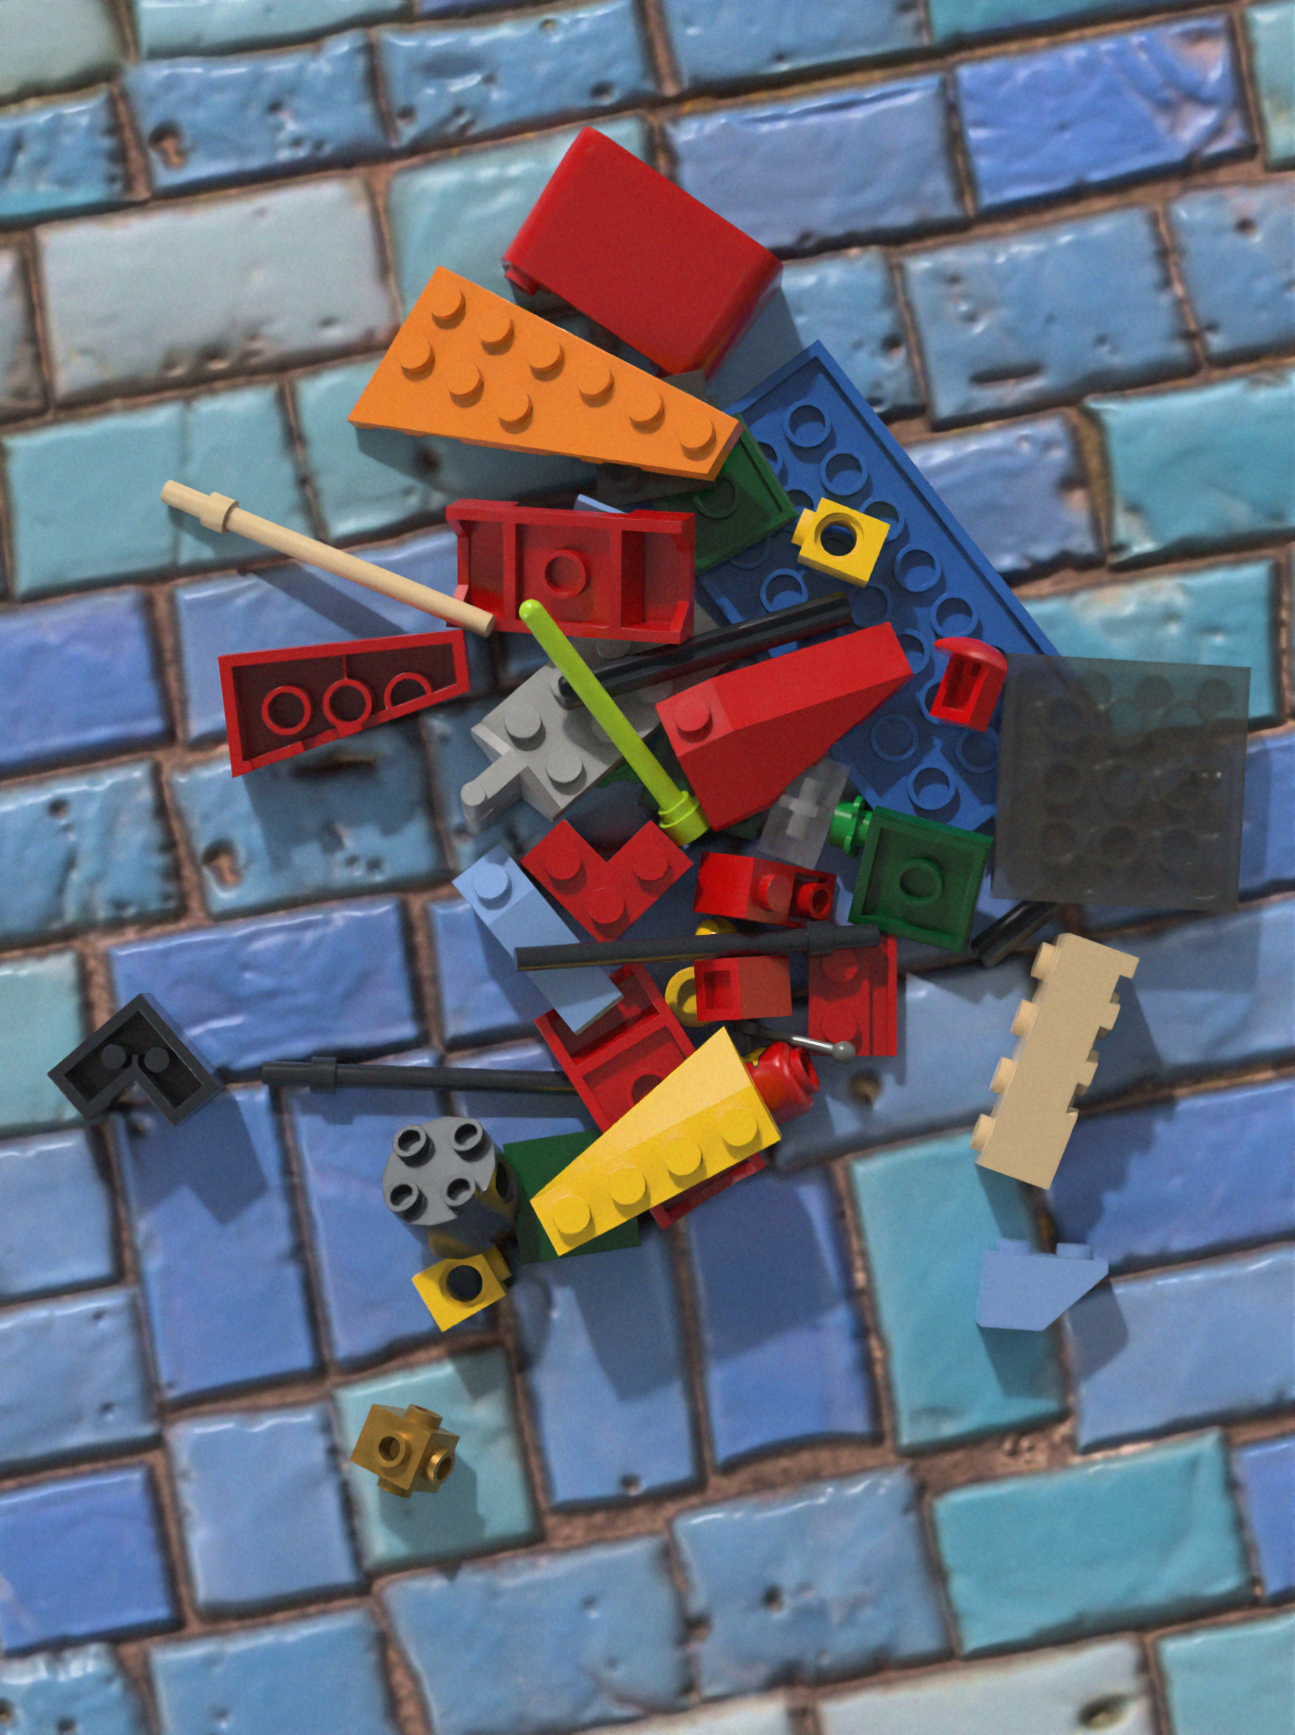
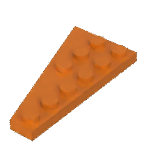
(517, 383)

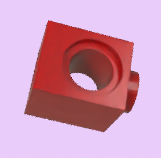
(742, 988)

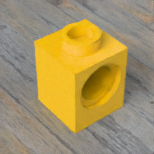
(867, 536)
(447, 1306)

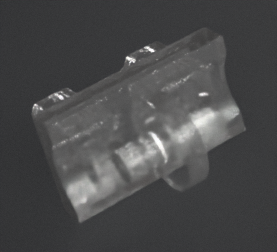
(804, 814)

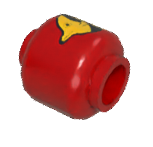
(783, 1079)

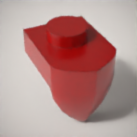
(969, 682)

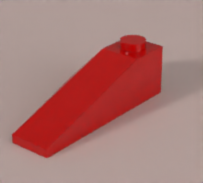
(768, 722)

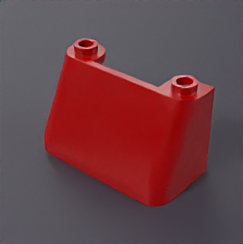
(642, 259)

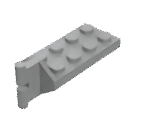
(561, 753)

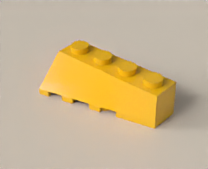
(669, 1141)

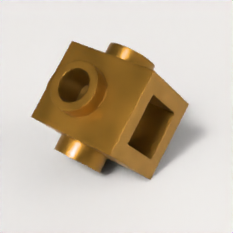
(406, 1449)

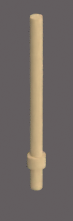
(224, 515)

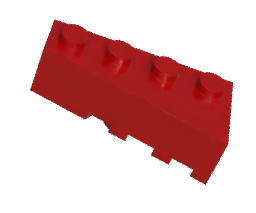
(320, 692)

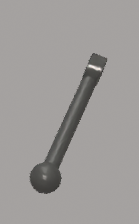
(842, 1052)

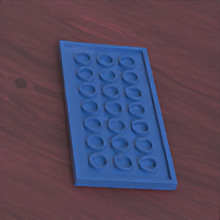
(924, 582)

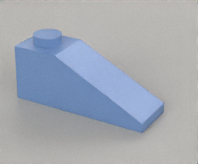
(524, 918)

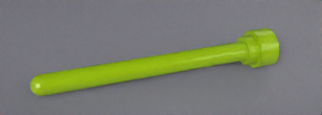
(680, 812)

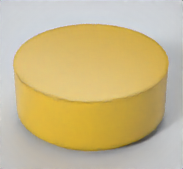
(681, 998)

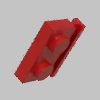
(855, 998)

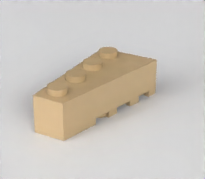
(1051, 1058)

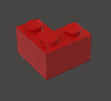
(611, 893)

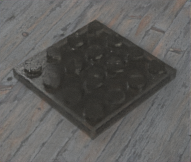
(1120, 782)

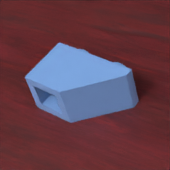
(1033, 1288)

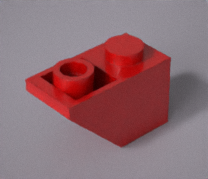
(762, 891)

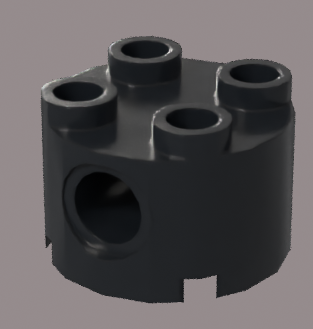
(451, 1186)

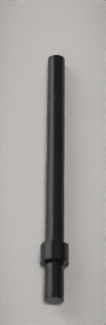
(814, 939)
(326, 1075)

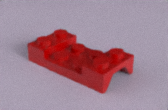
(587, 568)
(624, 1060)

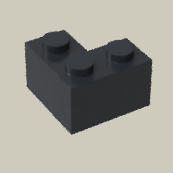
(140, 1049)

